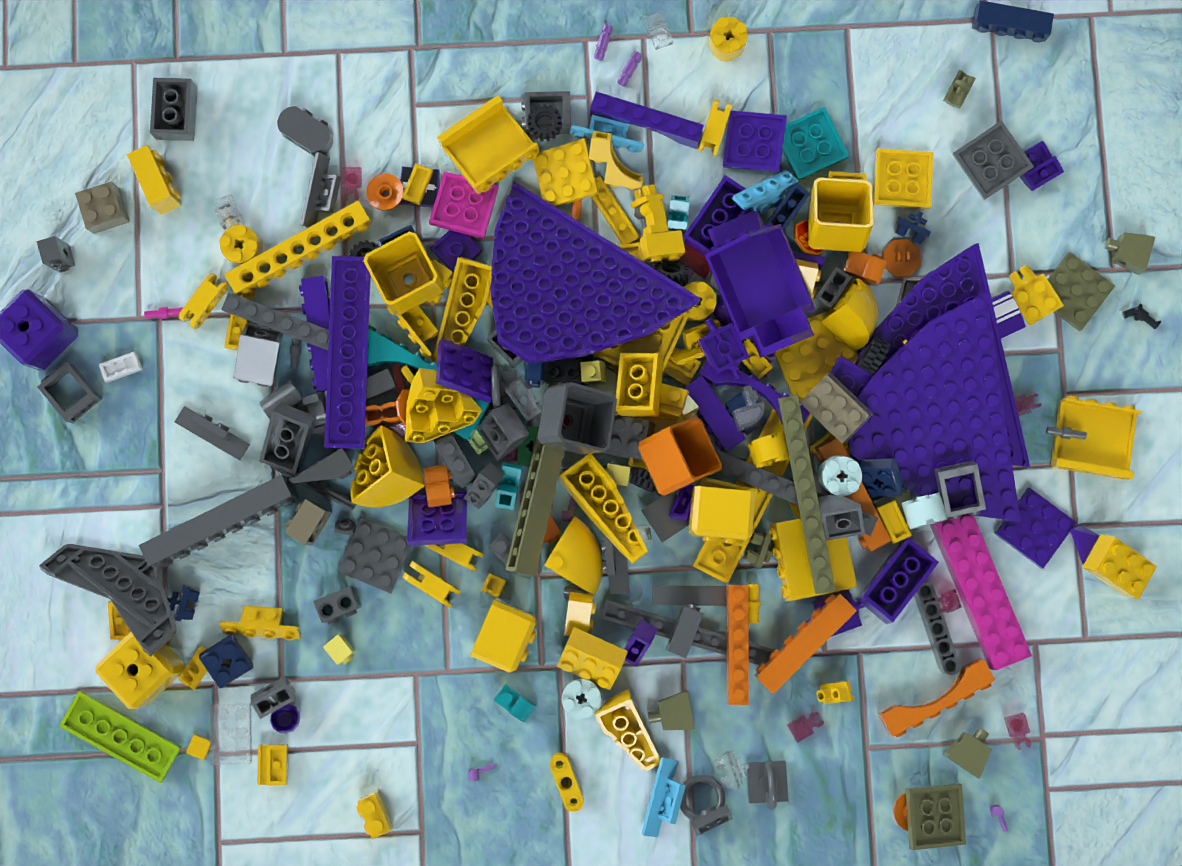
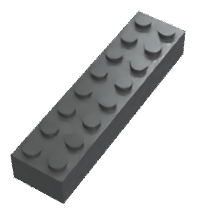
(219, 521)

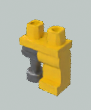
(650, 210)

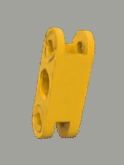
(715, 127)
(203, 301)
(459, 553)
(431, 584)
(571, 791)

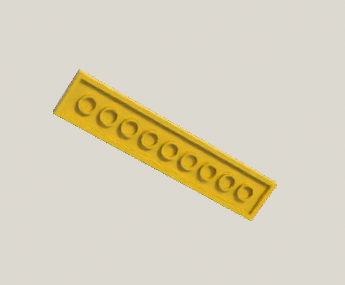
(721, 558)

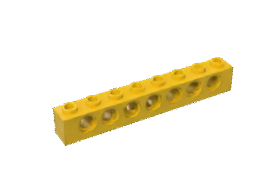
(287, 248)

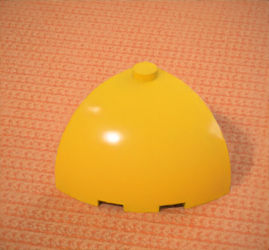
(853, 315)
(385, 471)
(578, 557)

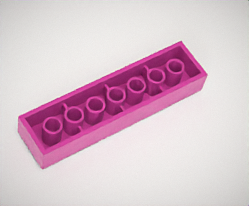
(981, 591)

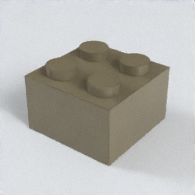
(102, 207)
(307, 522)

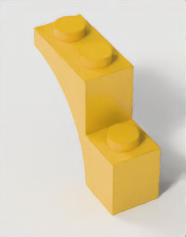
(616, 173)

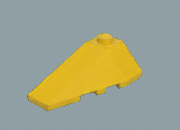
(624, 724)

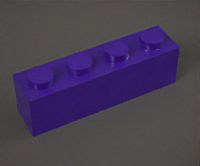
(714, 415)

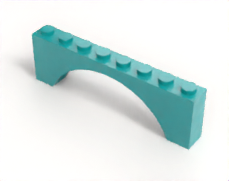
(384, 351)

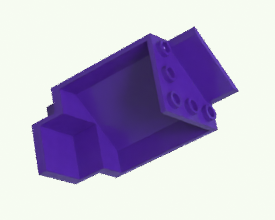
(760, 282)

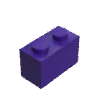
(639, 642)

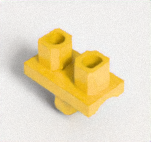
(835, 692)

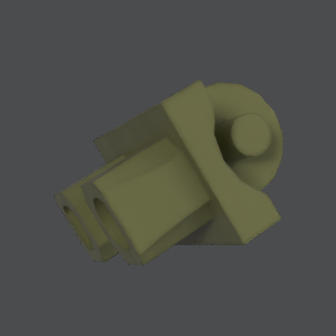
(959, 89)
(763, 550)

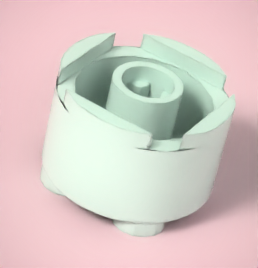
(847, 483)
(924, 511)
(586, 708)

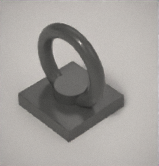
(500, 380)
(767, 783)
(712, 816)

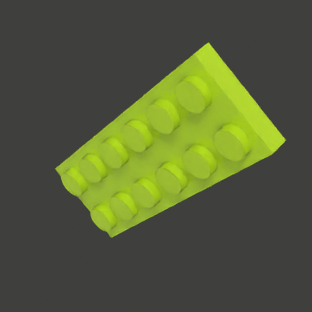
(120, 736)

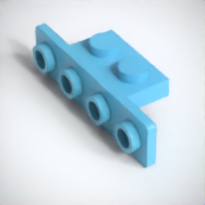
(616, 128)
(766, 193)
(664, 800)

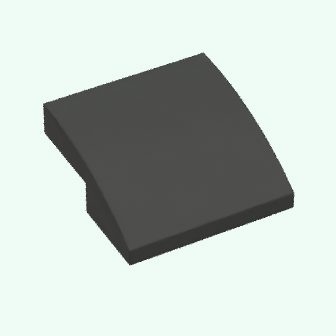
(658, 517)

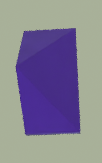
(682, 504)
(1084, 541)

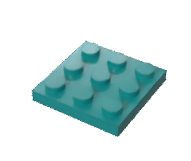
(812, 144)

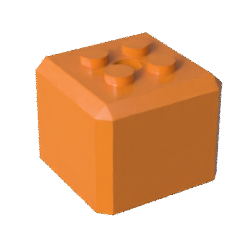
(679, 456)

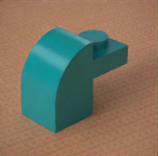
(678, 213)
(509, 486)
(514, 703)

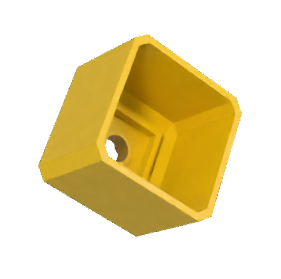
(840, 214)
(395, 261)
(721, 514)
(505, 636)
(153, 674)

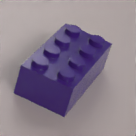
(716, 211)
(897, 580)

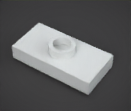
(120, 367)

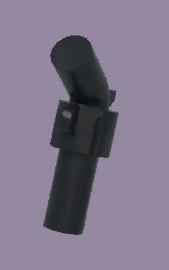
(1141, 314)

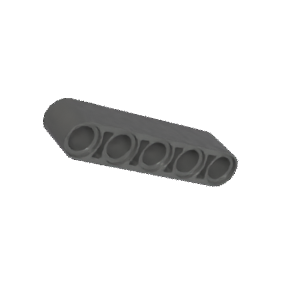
(942, 636)

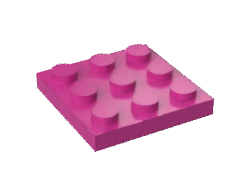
(461, 208)

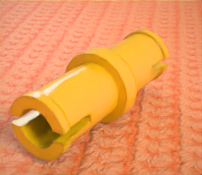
(753, 603)

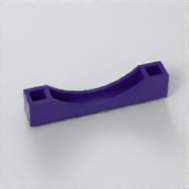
(671, 126)
(766, 391)

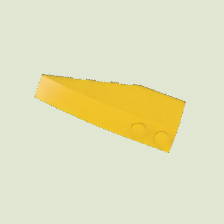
(465, 301)
(604, 505)

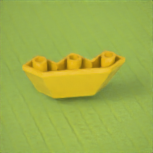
(436, 409)

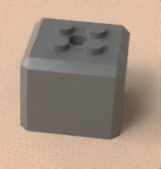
(590, 418)

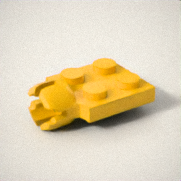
(1034, 295)

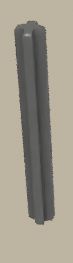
(325, 491)

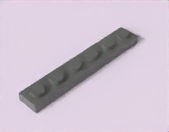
(276, 320)

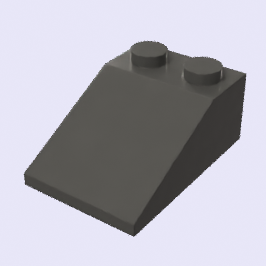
(329, 467)

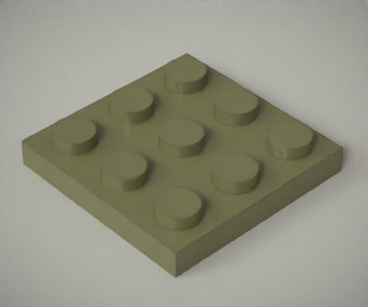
(1079, 289)
(935, 816)

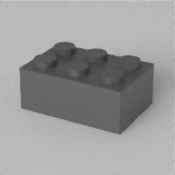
(173, 109)
(626, 436)
(287, 438)

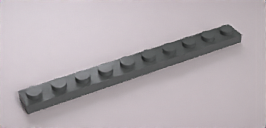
(772, 483)
(703, 639)

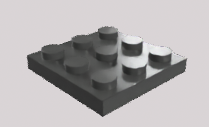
(993, 160)
(375, 555)

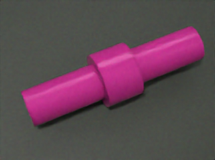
(163, 313)

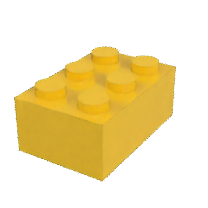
(154, 179)
(639, 384)
(1119, 566)
(592, 658)

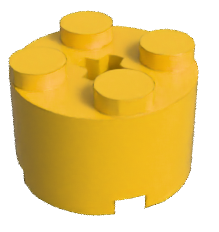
(727, 28)
(234, 238)
(707, 302)
(767, 449)

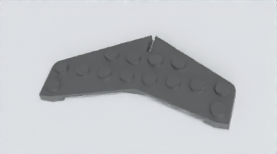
(126, 581)

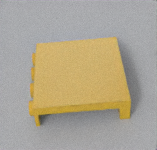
(487, 145)
(1108, 438)
(794, 561)

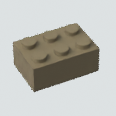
(836, 408)

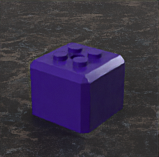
(47, 332)

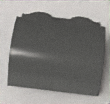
(286, 394)

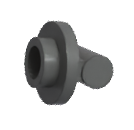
(344, 526)
(571, 588)

